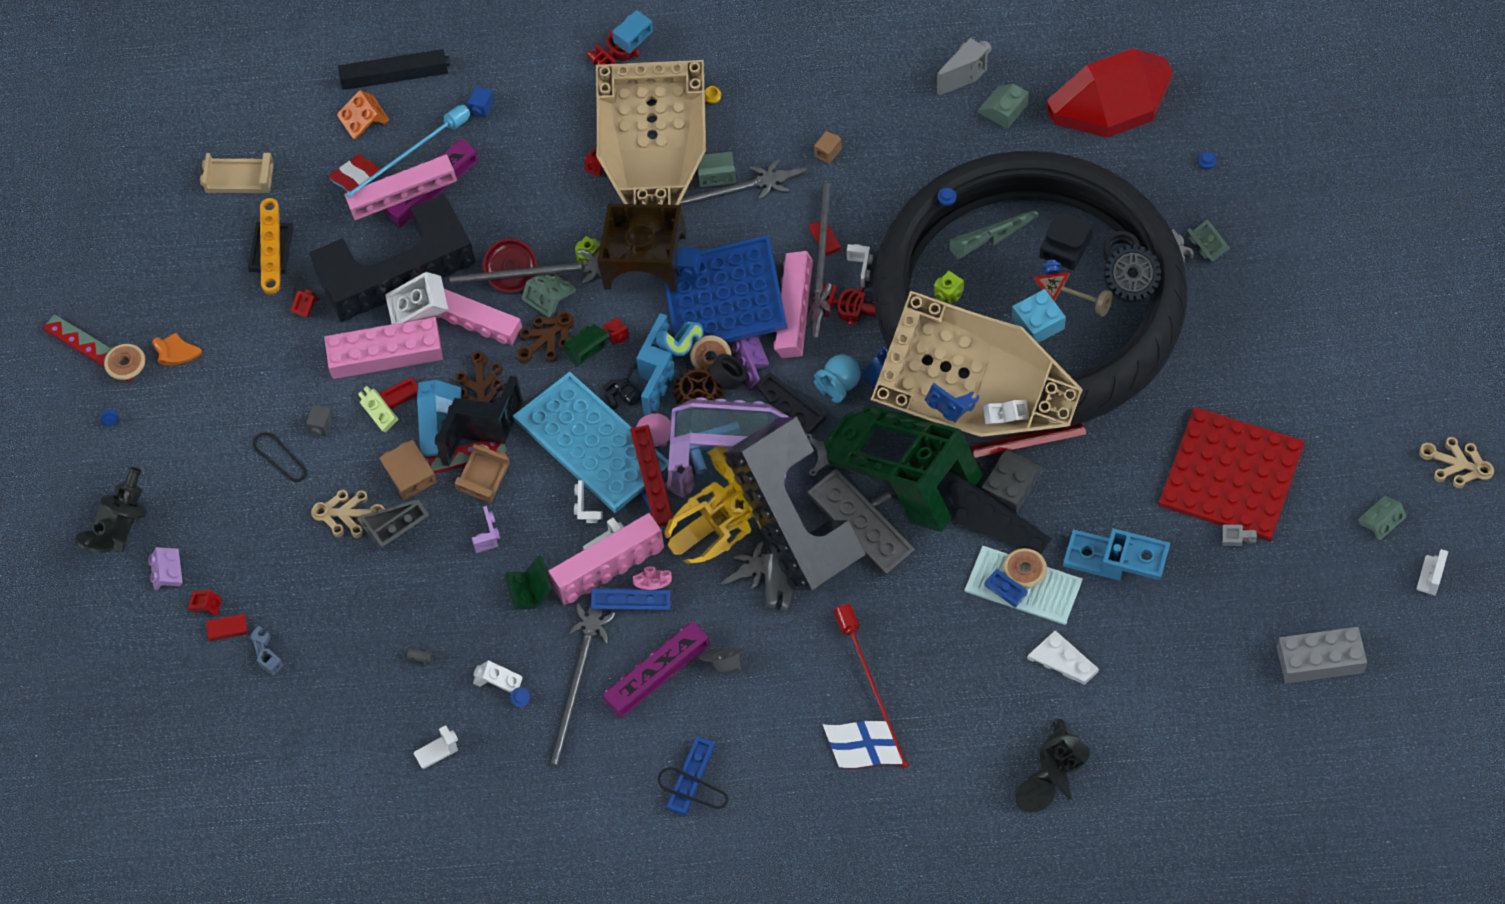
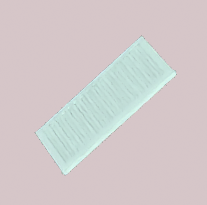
(1048, 599)

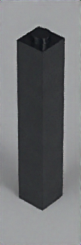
(393, 69)

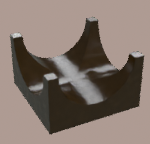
(642, 241)

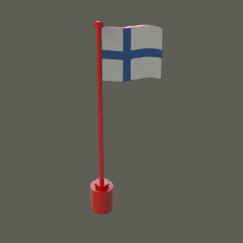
(866, 741)

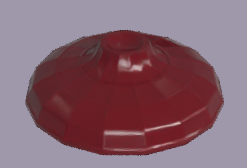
(509, 255)

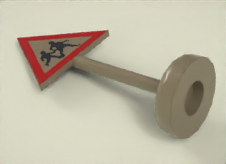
(1055, 283)

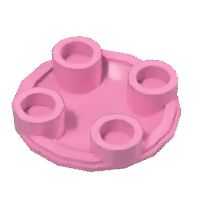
(659, 427)
(652, 579)

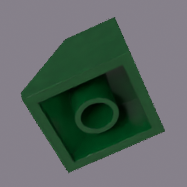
(586, 344)

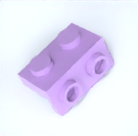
(165, 567)

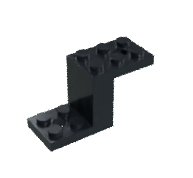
(478, 421)

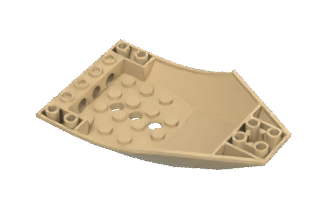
(642, 167)
(1001, 362)

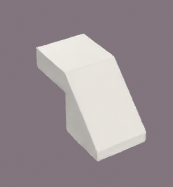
(1006, 412)

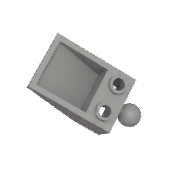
(964, 66)

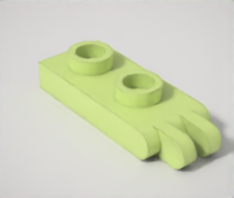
(377, 409)

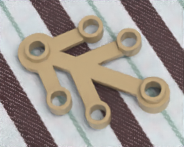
(1458, 462)
(343, 512)

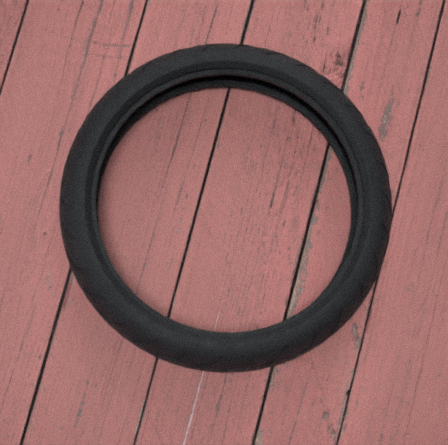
(1063, 181)

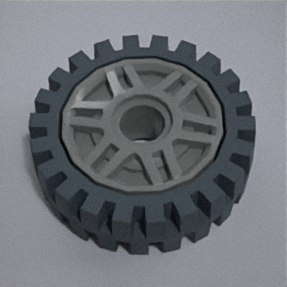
(1135, 259)

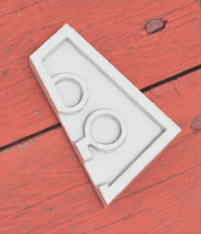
(1063, 657)

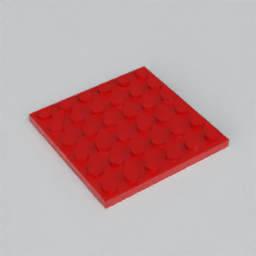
(1231, 473)

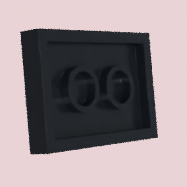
(286, 231)

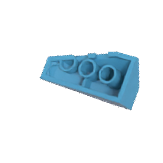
(433, 404)

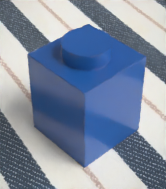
(481, 101)
(689, 262)

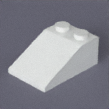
(417, 299)

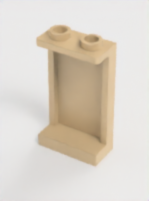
(237, 175)

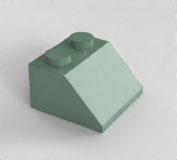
(1005, 104)

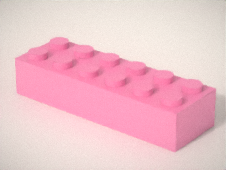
(383, 348)
(606, 559)

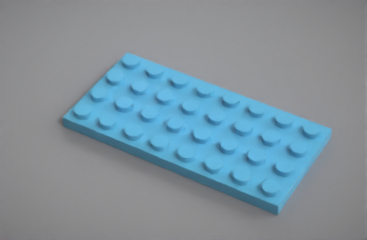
(587, 440)

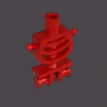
(604, 57)
(855, 302)

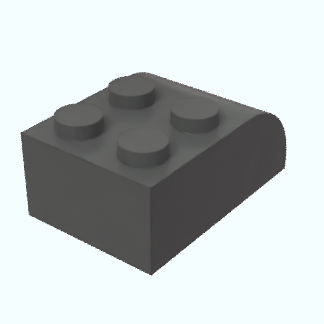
(1012, 480)

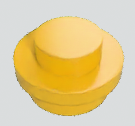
(712, 94)

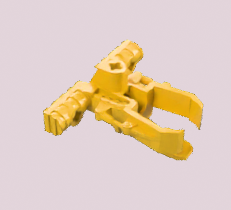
(721, 514)

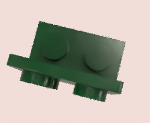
(529, 587)

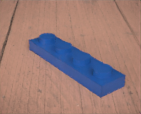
(630, 598)
(695, 766)

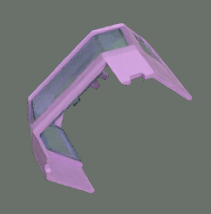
(714, 424)

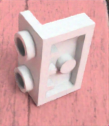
(1432, 573)

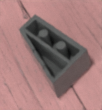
(392, 522)

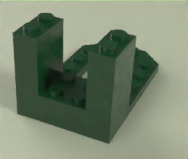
(918, 471)

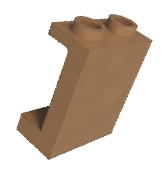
(408, 469)
(483, 473)

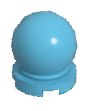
(838, 376)

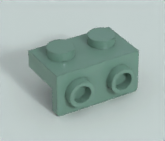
(1209, 240)
(1383, 516)

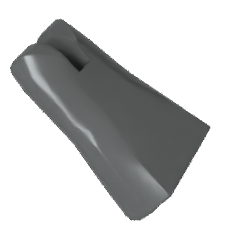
(776, 585)

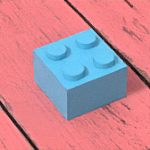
(1039, 316)

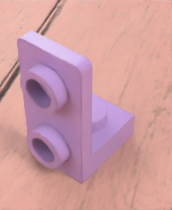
(682, 483)
(487, 540)

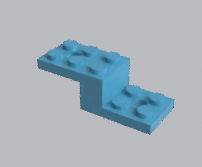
(656, 367)
(1116, 554)

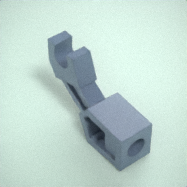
(274, 664)

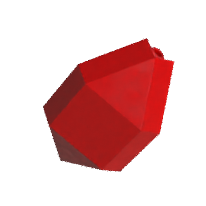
(1112, 94)

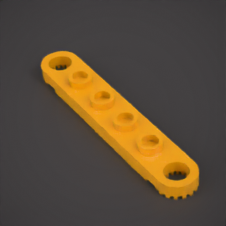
(270, 245)

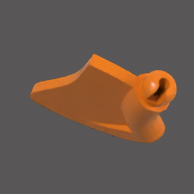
(174, 350)

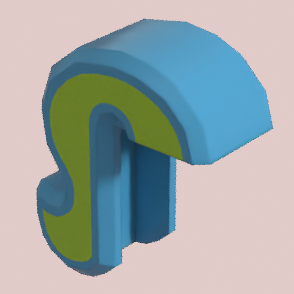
(682, 341)

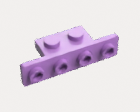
(752, 357)

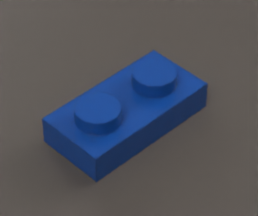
(1005, 588)

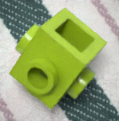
(587, 244)
(948, 288)

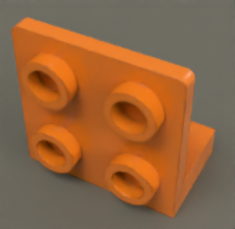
(360, 113)

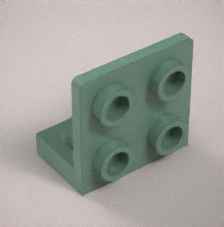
(716, 169)
(545, 292)

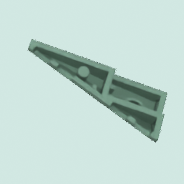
(994, 233)

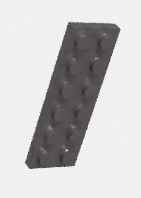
(877, 536)

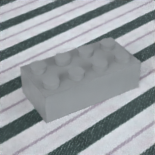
(1321, 655)

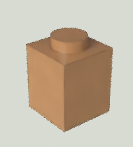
(828, 147)

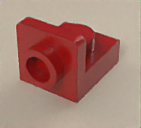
(592, 164)
(304, 302)
(617, 331)
(205, 601)

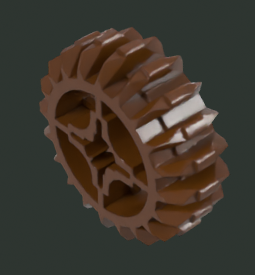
(698, 382)

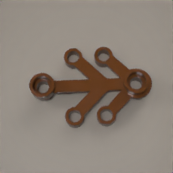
(545, 335)
(481, 385)

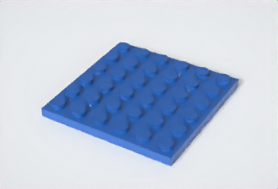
(733, 294)

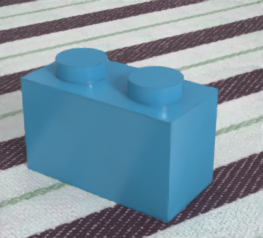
(632, 31)

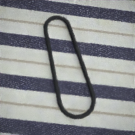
(266, 433)
(688, 797)

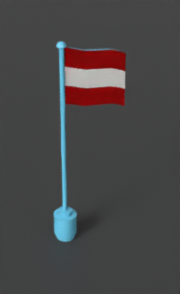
(360, 171)

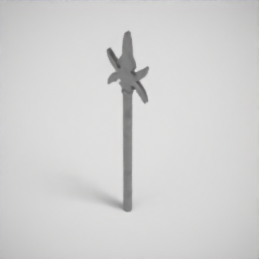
(768, 179)
(586, 265)
(820, 296)
(757, 564)
(591, 625)

